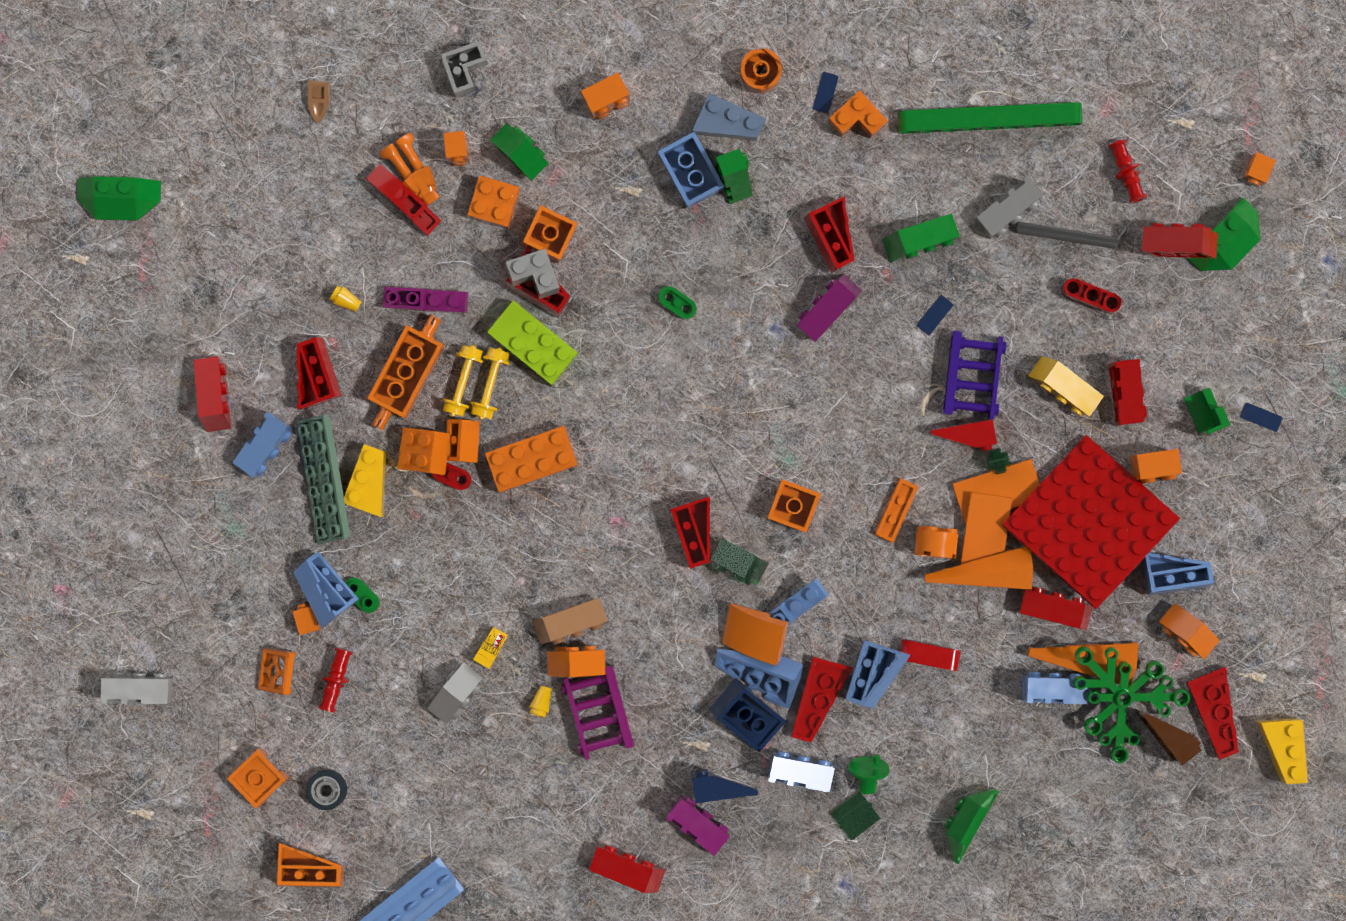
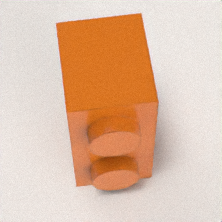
(456, 148)
(463, 440)

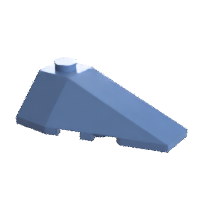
(774, 681)

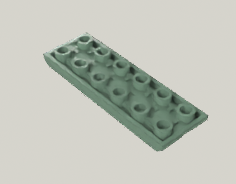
(323, 479)

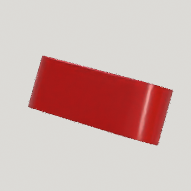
(1101, 296)
(931, 655)

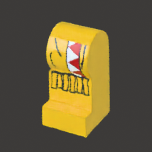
(490, 648)

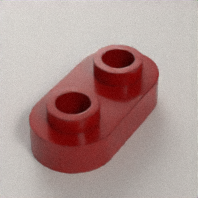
(452, 475)

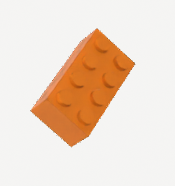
(531, 459)

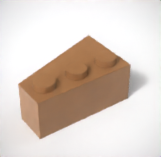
(570, 622)

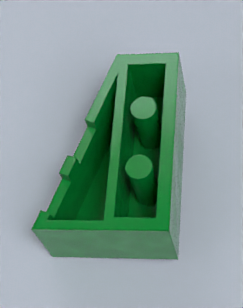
(921, 237)

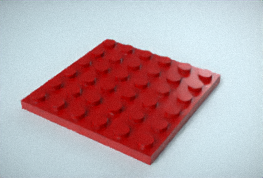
(1091, 522)

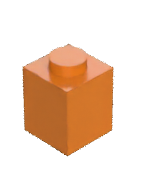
(1259, 169)
(306, 619)

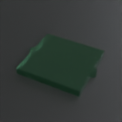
(855, 815)

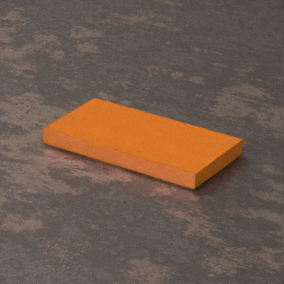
(1015, 483)
(984, 527)

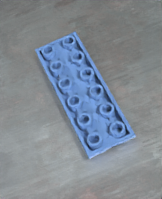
(419, 896)

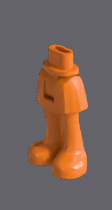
(422, 179)

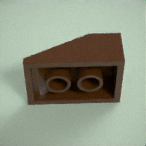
(1176, 742)

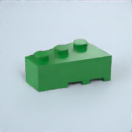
(734, 175)

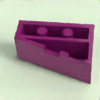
(828, 307)
(698, 824)

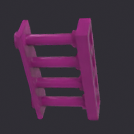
(618, 717)

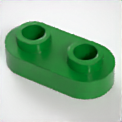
(678, 301)
(363, 593)

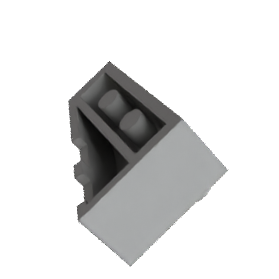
(1009, 208)
(136, 689)

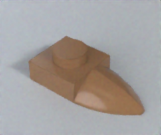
(318, 98)

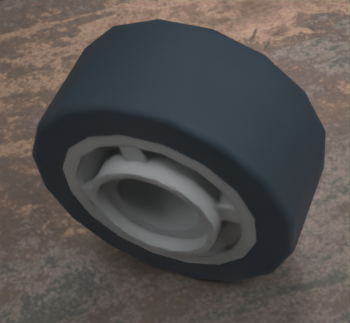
(315, 793)

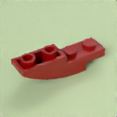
(404, 199)

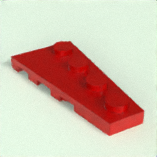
(819, 693)
(1215, 709)

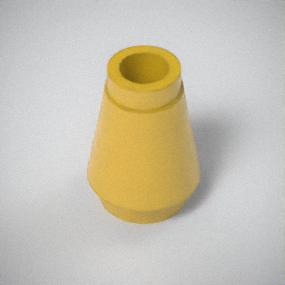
(345, 299)
(541, 702)

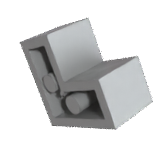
(460, 62)
(534, 267)
(455, 694)

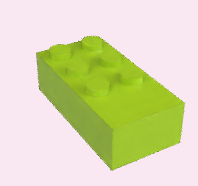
(533, 343)

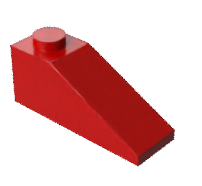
(972, 435)

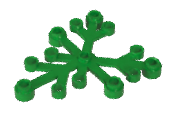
(1106, 680)

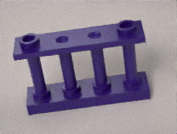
(957, 363)

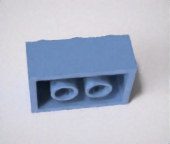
(690, 170)

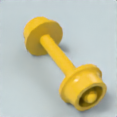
(469, 354)
(497, 357)

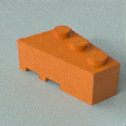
(306, 870)

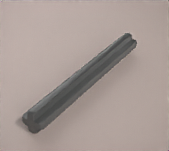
(1066, 235)

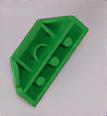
(118, 197)
(1236, 237)
(967, 820)

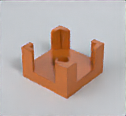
(257, 778)

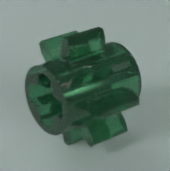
(998, 461)

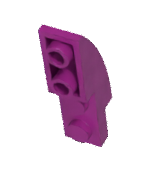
(425, 300)

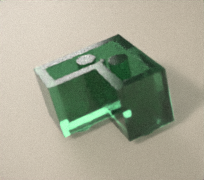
(743, 564)

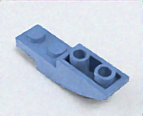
(800, 602)

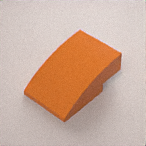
(755, 634)

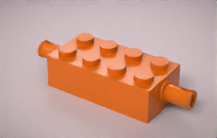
(406, 372)

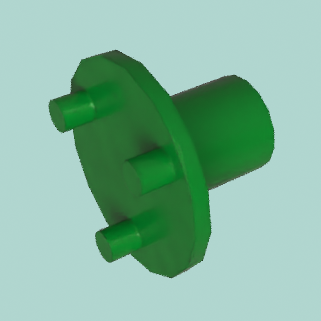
(868, 771)

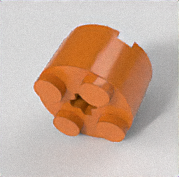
(757, 59)
(936, 542)

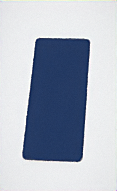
(825, 92)
(935, 315)
(1261, 417)

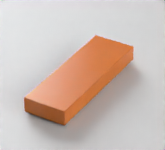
(896, 510)

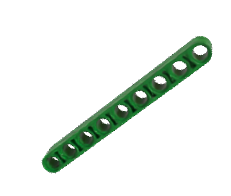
(990, 118)

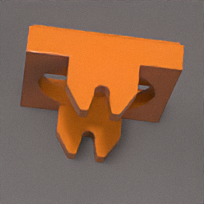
(266, 679)

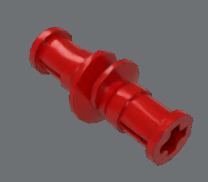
(1127, 171)
(335, 680)

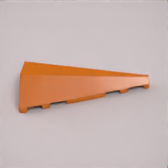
(1002, 570)
(1066, 657)

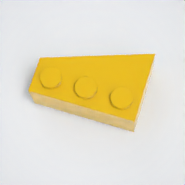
(1066, 386)
(368, 482)
(1287, 748)

